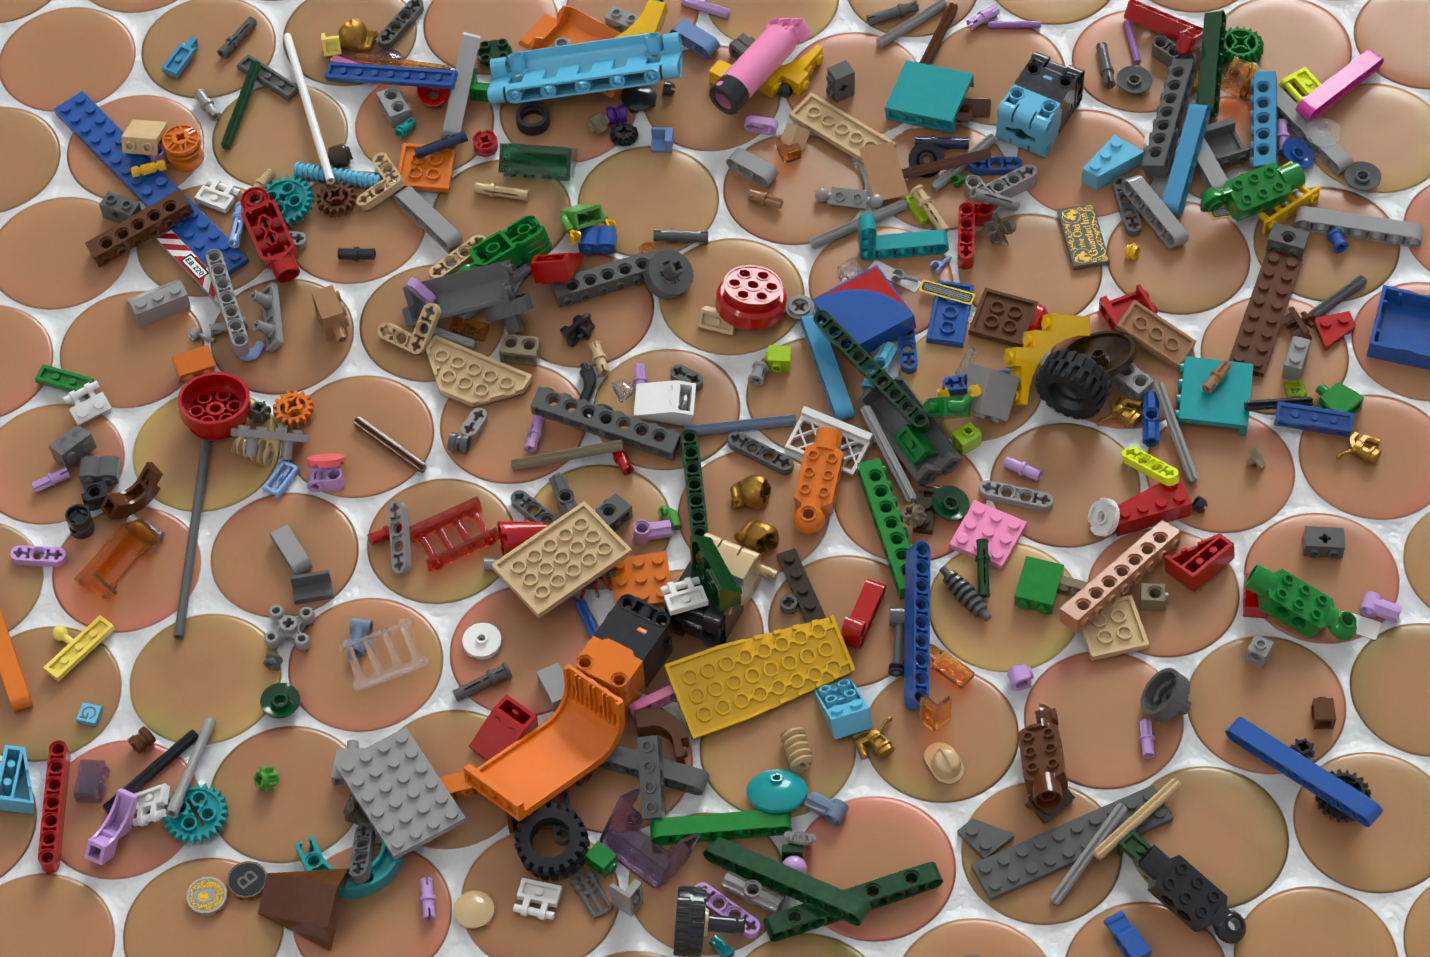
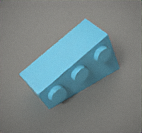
(1110, 162)
(15, 781)

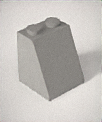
(996, 392)

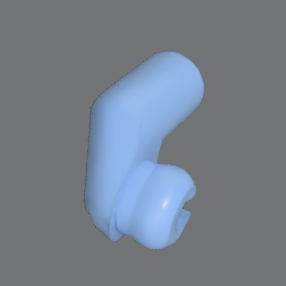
(254, 352)

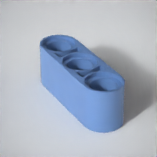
(696, 38)

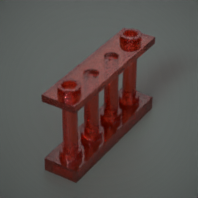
(446, 519)

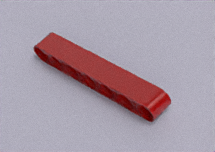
(57, 814)

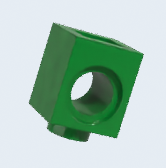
(601, 859)

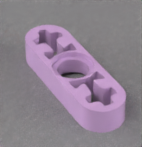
(33, 550)

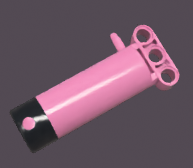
(758, 63)

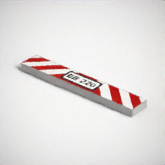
(188, 262)

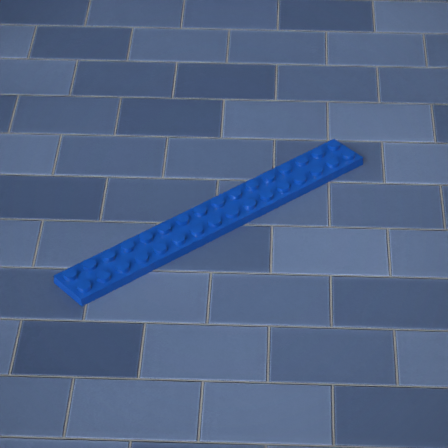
(105, 141)

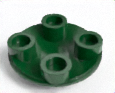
(493, 49)

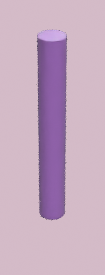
(1014, 24)
(1132, 43)

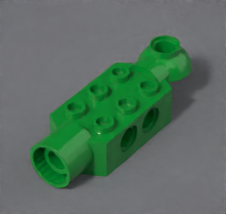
(1299, 604)

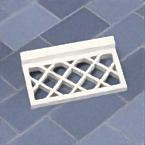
(848, 431)

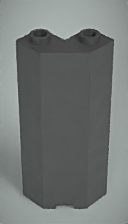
(465, 291)
(892, 422)

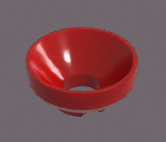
(423, 92)
(1037, 317)

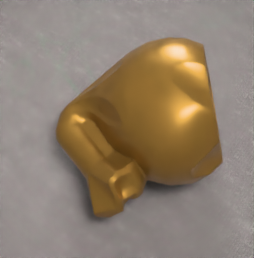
(356, 37)
(751, 491)
(758, 536)

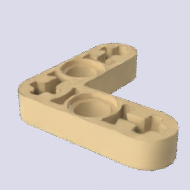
(387, 184)
(412, 338)

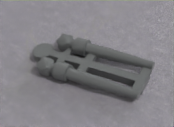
(595, 882)

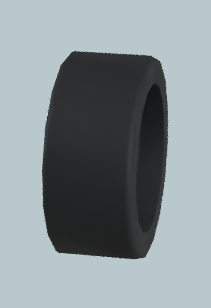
(532, 108)

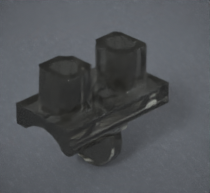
(998, 229)

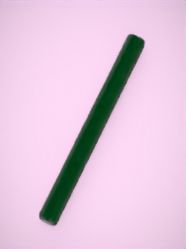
(241, 104)

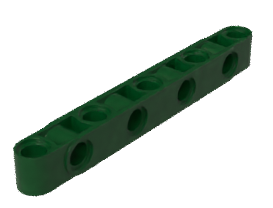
(887, 891)

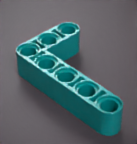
(897, 245)

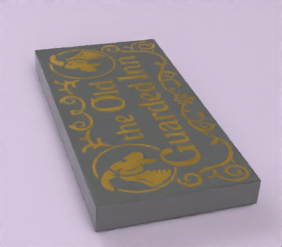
(1083, 237)

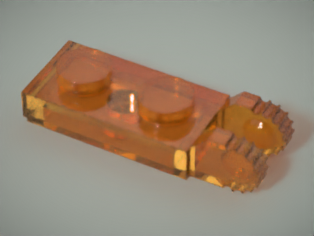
(950, 667)

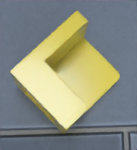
(331, 45)

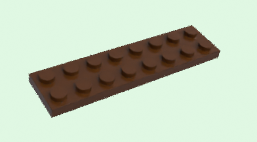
(1265, 311)

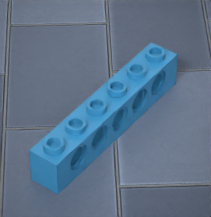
(1266, 82)

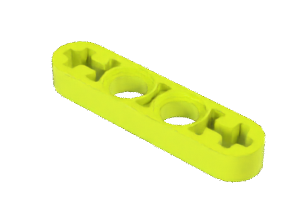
(1166, 475)

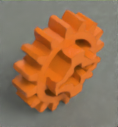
(293, 409)

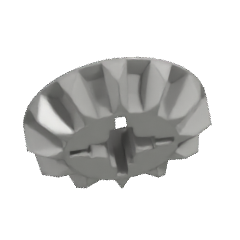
(799, 301)
(799, 837)

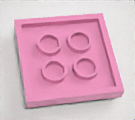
(992, 524)

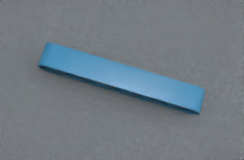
(1186, 158)
(827, 369)

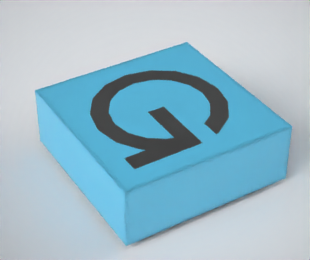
(89, 714)

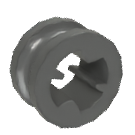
(783, 604)
(273, 661)

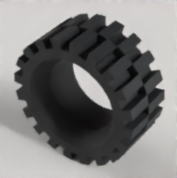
(559, 864)

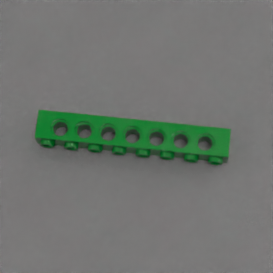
(867, 473)

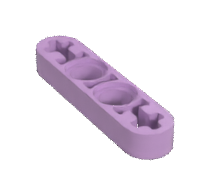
(728, 908)

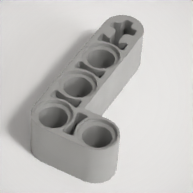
(1007, 185)

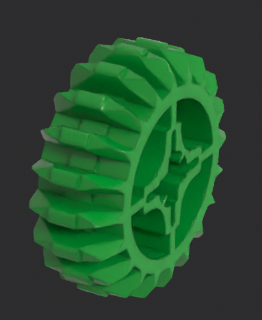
(1240, 42)

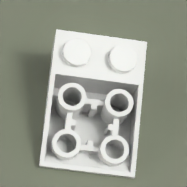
(665, 402)

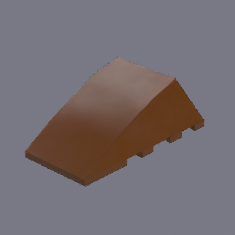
(304, 902)

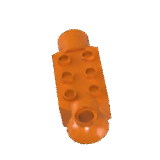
(818, 480)

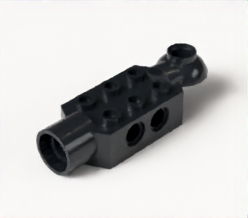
(1190, 895)

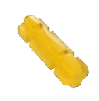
(148, 168)

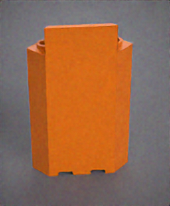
(571, 25)

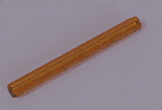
(389, 61)

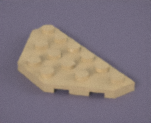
(471, 375)

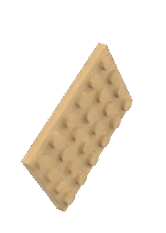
(561, 559)

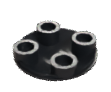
(639, 98)

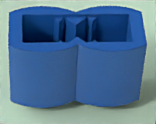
(598, 240)

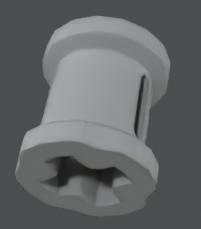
(758, 373)

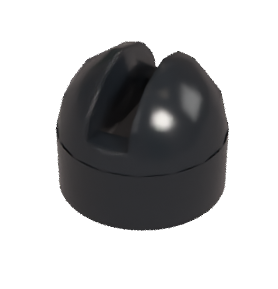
(667, 88)
(785, 91)
(1198, 504)

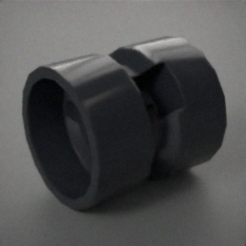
(79, 521)

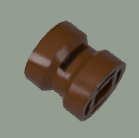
(141, 740)

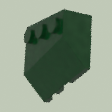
(713, 573)

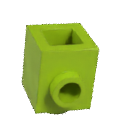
(778, 358)
(966, 438)

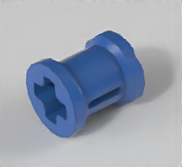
(1337, 240)

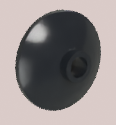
(922, 150)

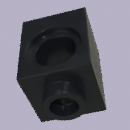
(96, 489)

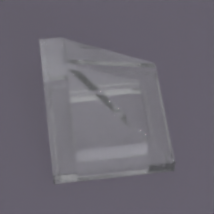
(623, 389)

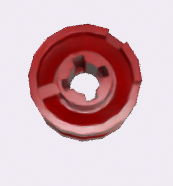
(490, 143)

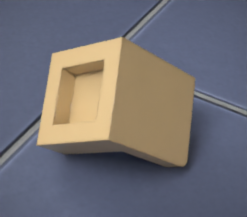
(795, 134)

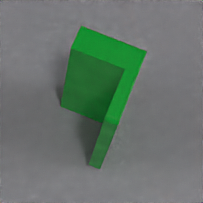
(915, 444)

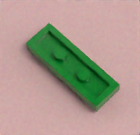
(61, 379)

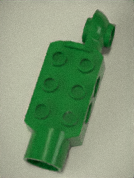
(1254, 190)

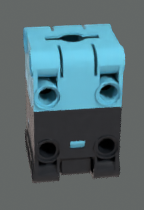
(1039, 104)

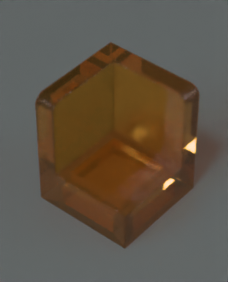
(788, 152)

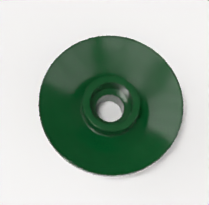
(955, 498)
(276, 694)

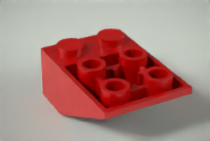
(555, 267)
(503, 727)

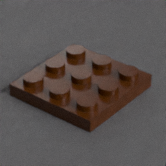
(1002, 317)

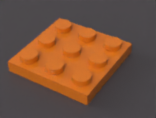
(428, 173)
(642, 577)

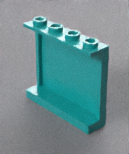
(928, 96)
(1226, 402)

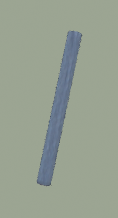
(742, 425)

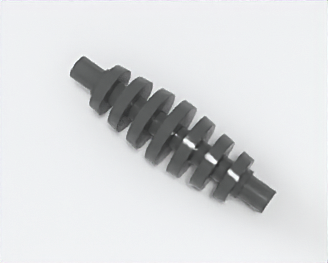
(965, 593)

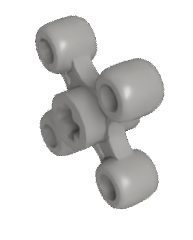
(289, 627)

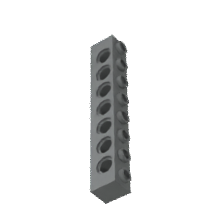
(1169, 118)
(576, 419)

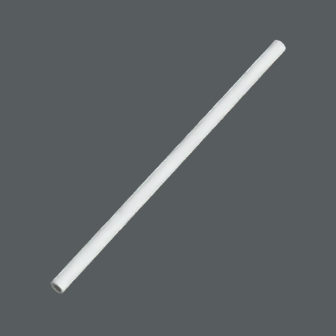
(308, 107)

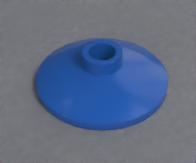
(1298, 151)

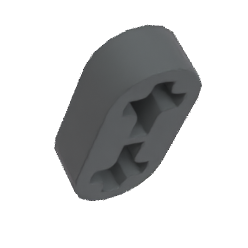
(687, 375)

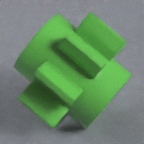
(266, 778)

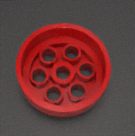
(751, 298)
(214, 405)

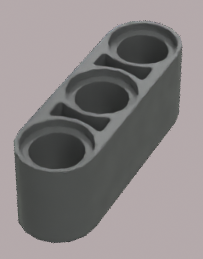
(1165, 52)

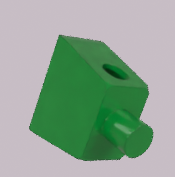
(1339, 398)

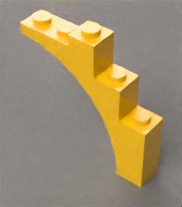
(649, 21)
(794, 73)
(1035, 346)

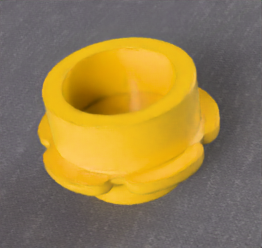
(1132, 251)

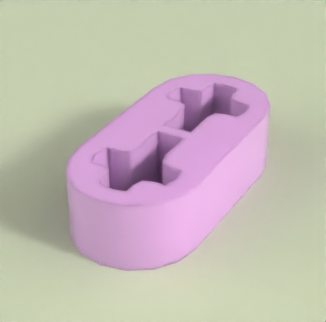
(760, 125)
(420, 291)

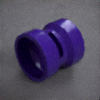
(620, 114)

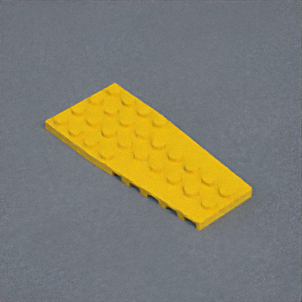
(756, 674)

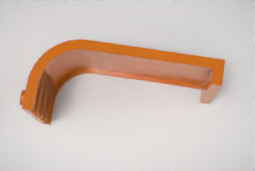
(556, 752)

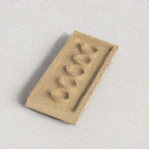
(835, 126)

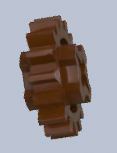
(336, 199)

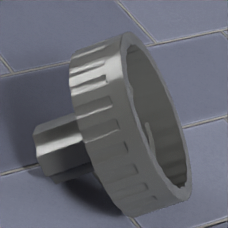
(673, 267)
(510, 312)
(1163, 702)

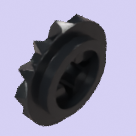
(630, 137)

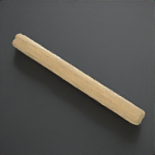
(1137, 818)

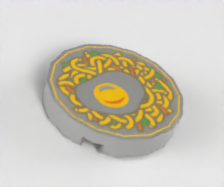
(207, 896)

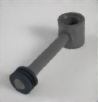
(897, 620)

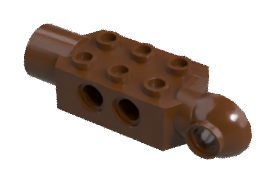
(1043, 759)

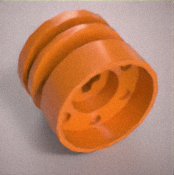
(183, 148)

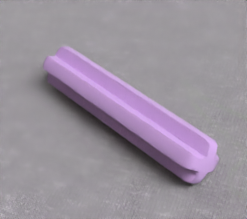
(707, 7)

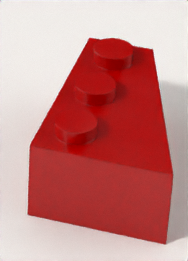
(1200, 562)

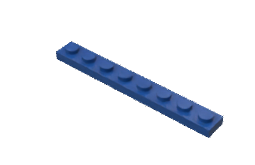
(391, 75)

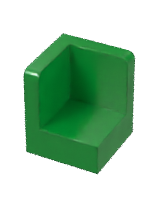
(478, 90)

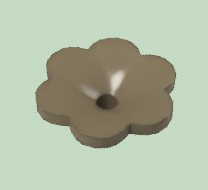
(1256, 458)

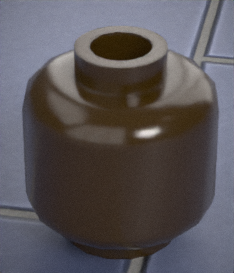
(339, 156)

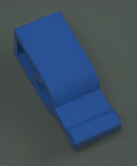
(1127, 936)

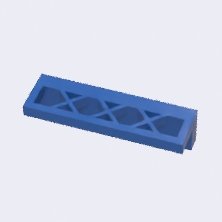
(1314, 419)

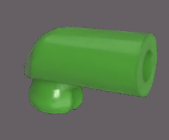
(670, 514)

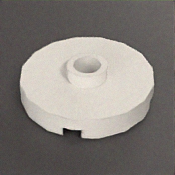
(1104, 517)
(482, 649)

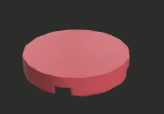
(326, 460)

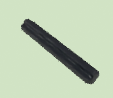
(1267, 404)

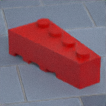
(1152, 506)

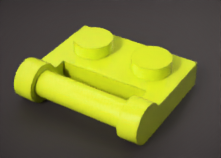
(1304, 81)

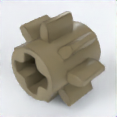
(598, 123)
(914, 515)

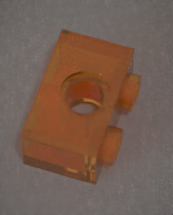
(1241, 87)

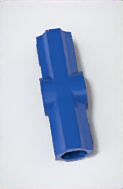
(1150, 419)

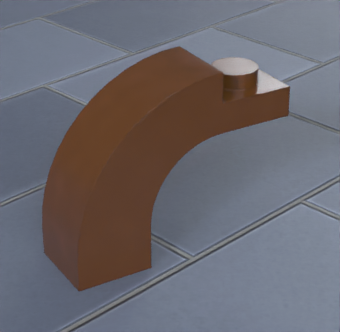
(141, 493)
(666, 725)

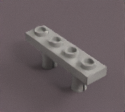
(271, 315)
(253, 436)

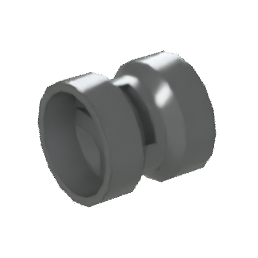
(459, 442)

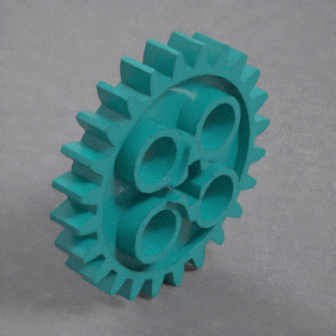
(292, 198)
(213, 805)

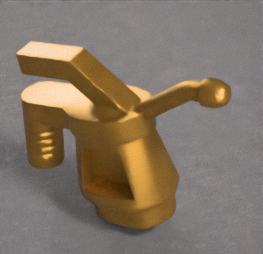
(1126, 415)
(1365, 451)
(878, 742)

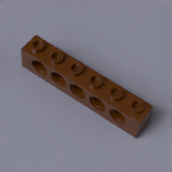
(139, 228)

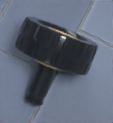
(695, 922)

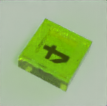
(1295, 388)

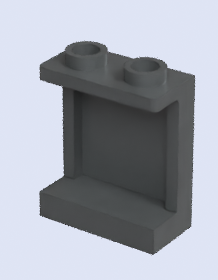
(1226, 143)

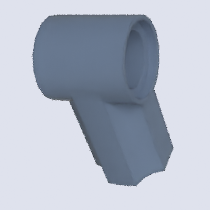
(358, 629)
(831, 810)

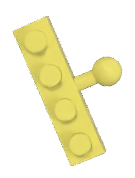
(78, 647)

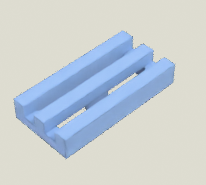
(283, 482)

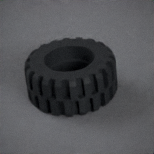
(1073, 384)

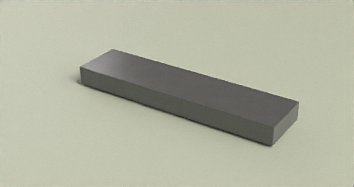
(270, 79)

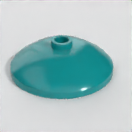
(776, 791)

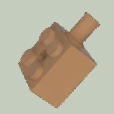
(331, 314)

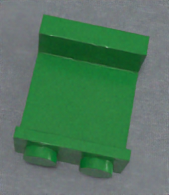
(1038, 585)

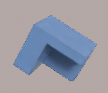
(662, 139)

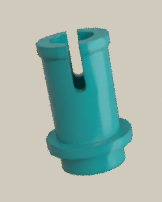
(403, 129)
(721, 947)

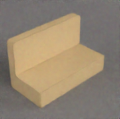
(710, 320)

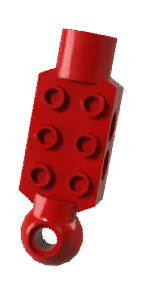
(270, 234)

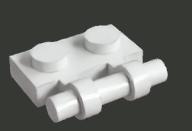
(216, 199)
(90, 408)
(686, 599)
(152, 801)
(538, 893)

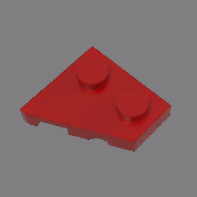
(1333, 328)

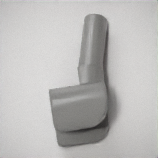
(900, 274)
(196, 333)

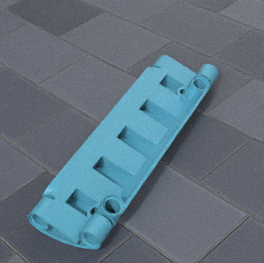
(585, 68)

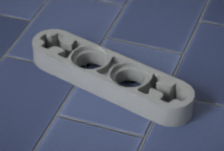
(1014, 499)
(396, 538)

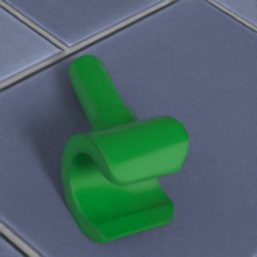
(959, 180)

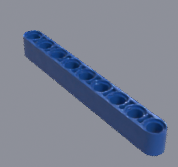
(917, 576)
(1304, 772)

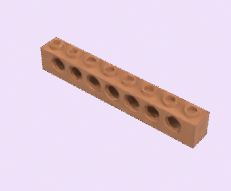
(1119, 576)

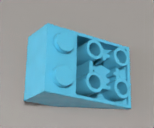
(843, 708)

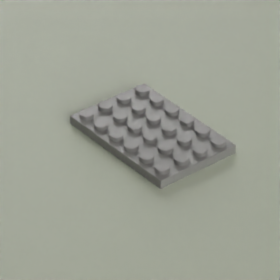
(400, 793)

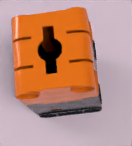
(628, 648)

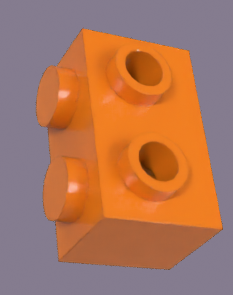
(193, 363)

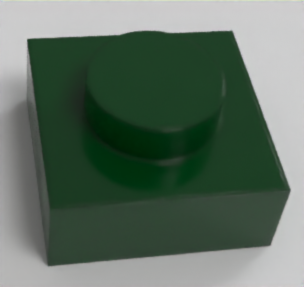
(791, 849)

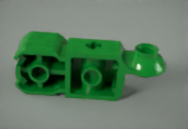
(518, 243)

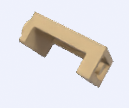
(143, 137)

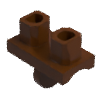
(1293, 318)

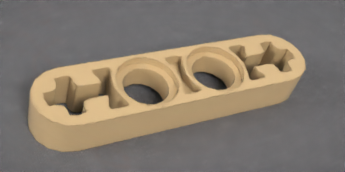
(455, 257)

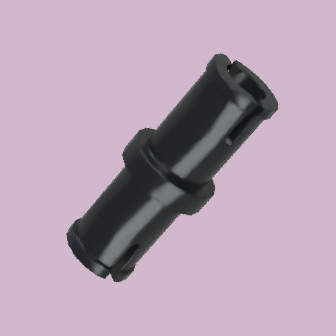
(356, 253)

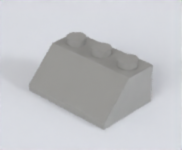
(159, 303)

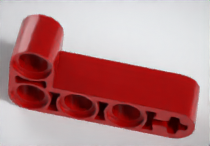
(969, 216)
(858, 624)

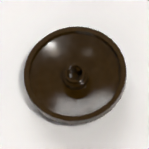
(1109, 349)

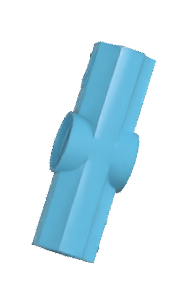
(884, 358)

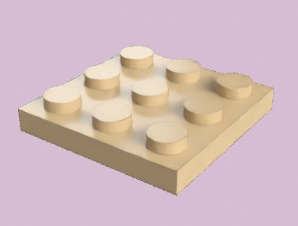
(1116, 631)

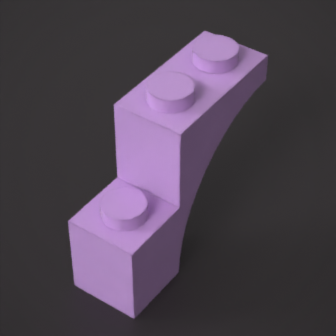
(103, 843)

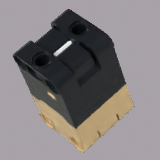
(707, 622)

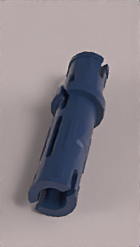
(447, 142)
(945, 142)

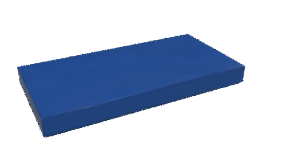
(949, 318)

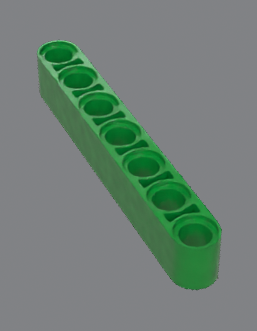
(725, 825)

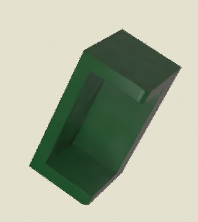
(1133, 846)

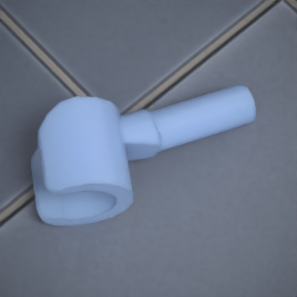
(939, 264)

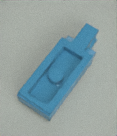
(180, 57)

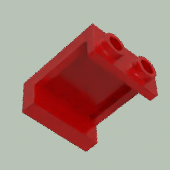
(1115, 309)

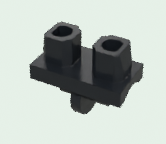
(578, 330)

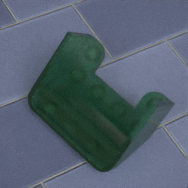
(537, 160)

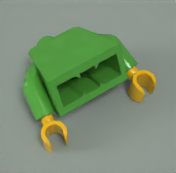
(581, 217)

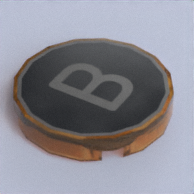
(246, 880)

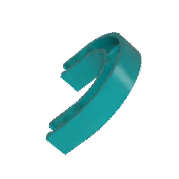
(383, 870)

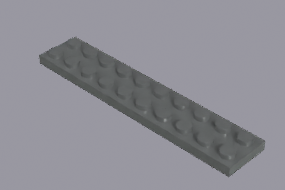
(1058, 847)

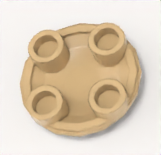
(473, 909)

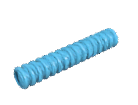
(346, 176)

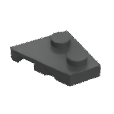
(984, 838)

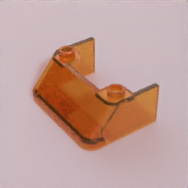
(116, 557)

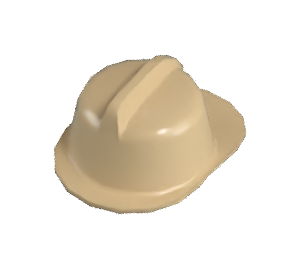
(944, 763)

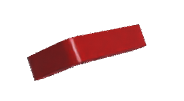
(1187, 34)

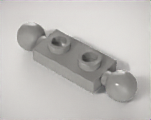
(848, 198)

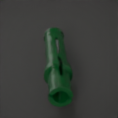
(983, 567)

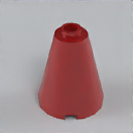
(516, 532)

